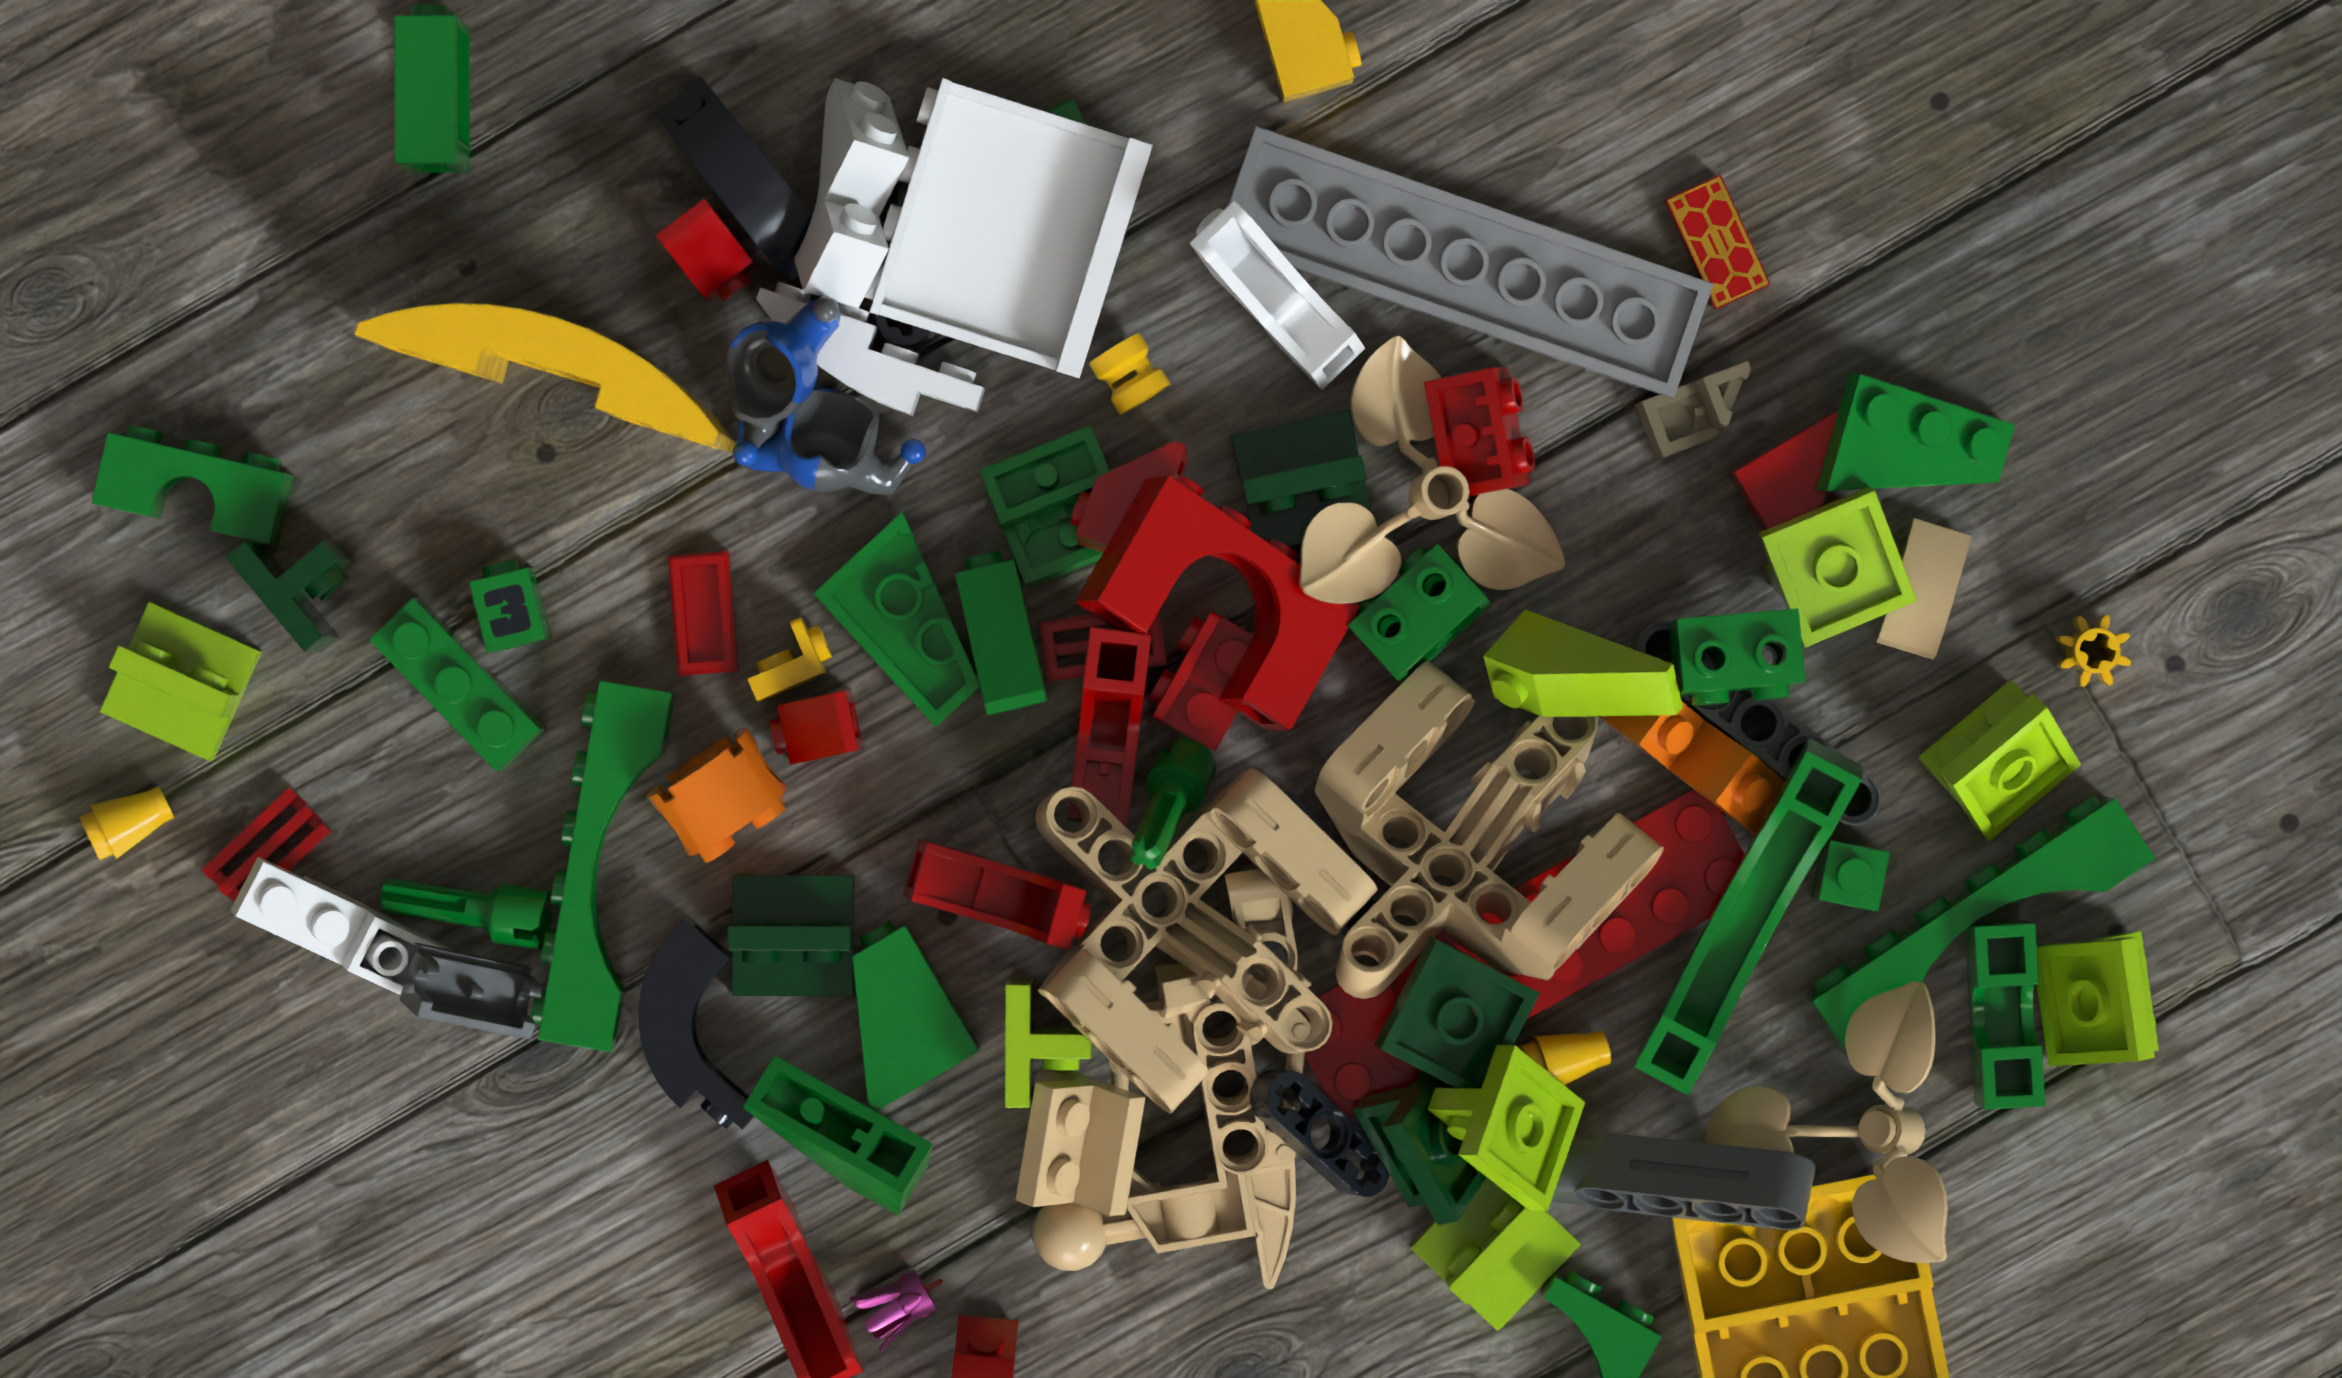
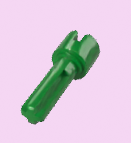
(1175, 788)
(509, 914)

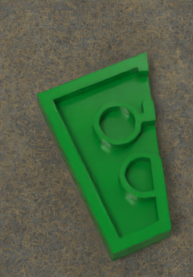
(1909, 440)
(901, 621)

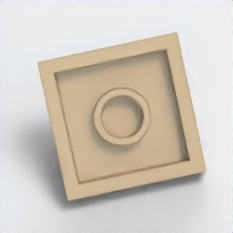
(1080, 1143)

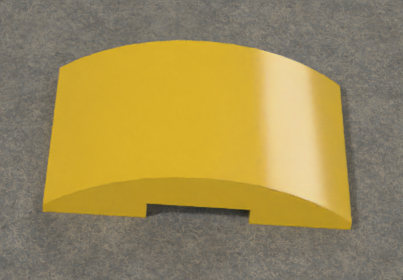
(487, 337)
(1806, 1298)

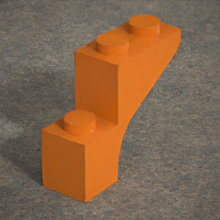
(1705, 761)

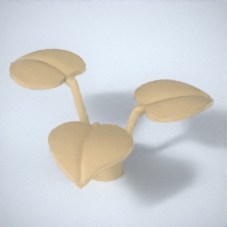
(1345, 551)
(1907, 1202)

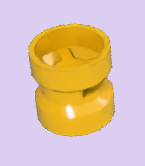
(1123, 361)

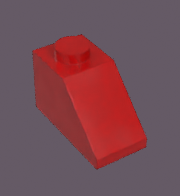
(708, 252)
(1785, 478)
(1101, 512)
(817, 727)

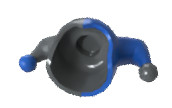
(776, 370)
(832, 447)

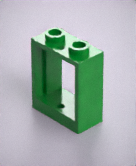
(432, 91)

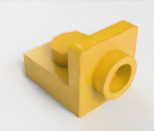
(783, 673)

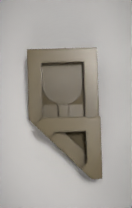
(1694, 413)

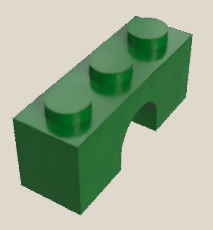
(246, 495)
(457, 685)
(2002, 1029)

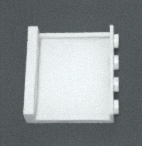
(1008, 227)

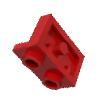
(1480, 429)
(1192, 695)

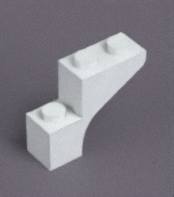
(857, 173)
(1275, 294)

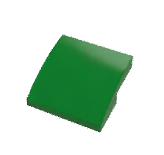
(1036, 502)

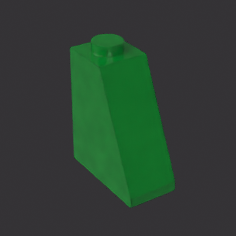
(1000, 634)
(904, 1016)

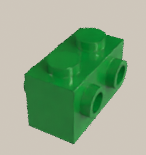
(1425, 620)
(1736, 654)

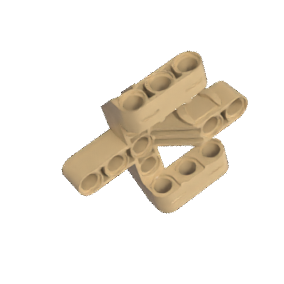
(1362, 801)
(1246, 818)

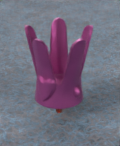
(908, 1302)

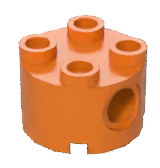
(719, 795)

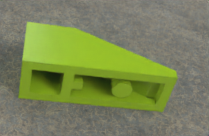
(1576, 674)

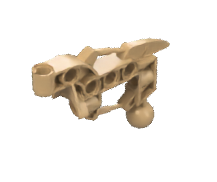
(1246, 1190)

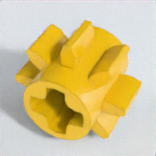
(2079, 659)

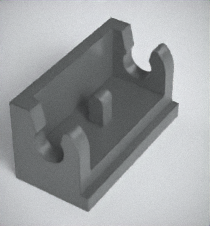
(470, 991)

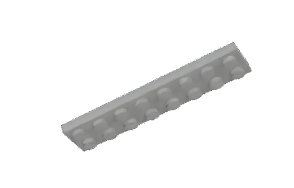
(1472, 263)

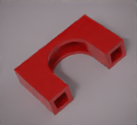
(1170, 530)

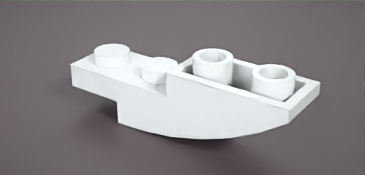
(884, 377)
(329, 924)

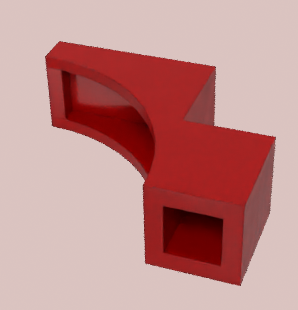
(997, 893)

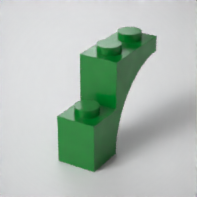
(1617, 1336)

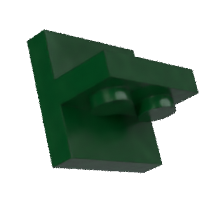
(1298, 471)
(290, 591)
(792, 935)
(1455, 1016)
(1419, 1149)

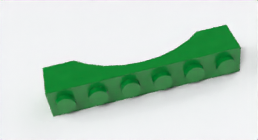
(2086, 853)
(1748, 915)
(583, 989)

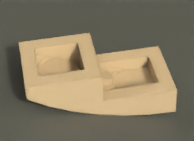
(1934, 567)

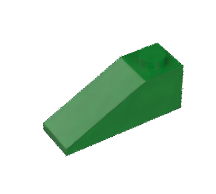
(841, 1134)

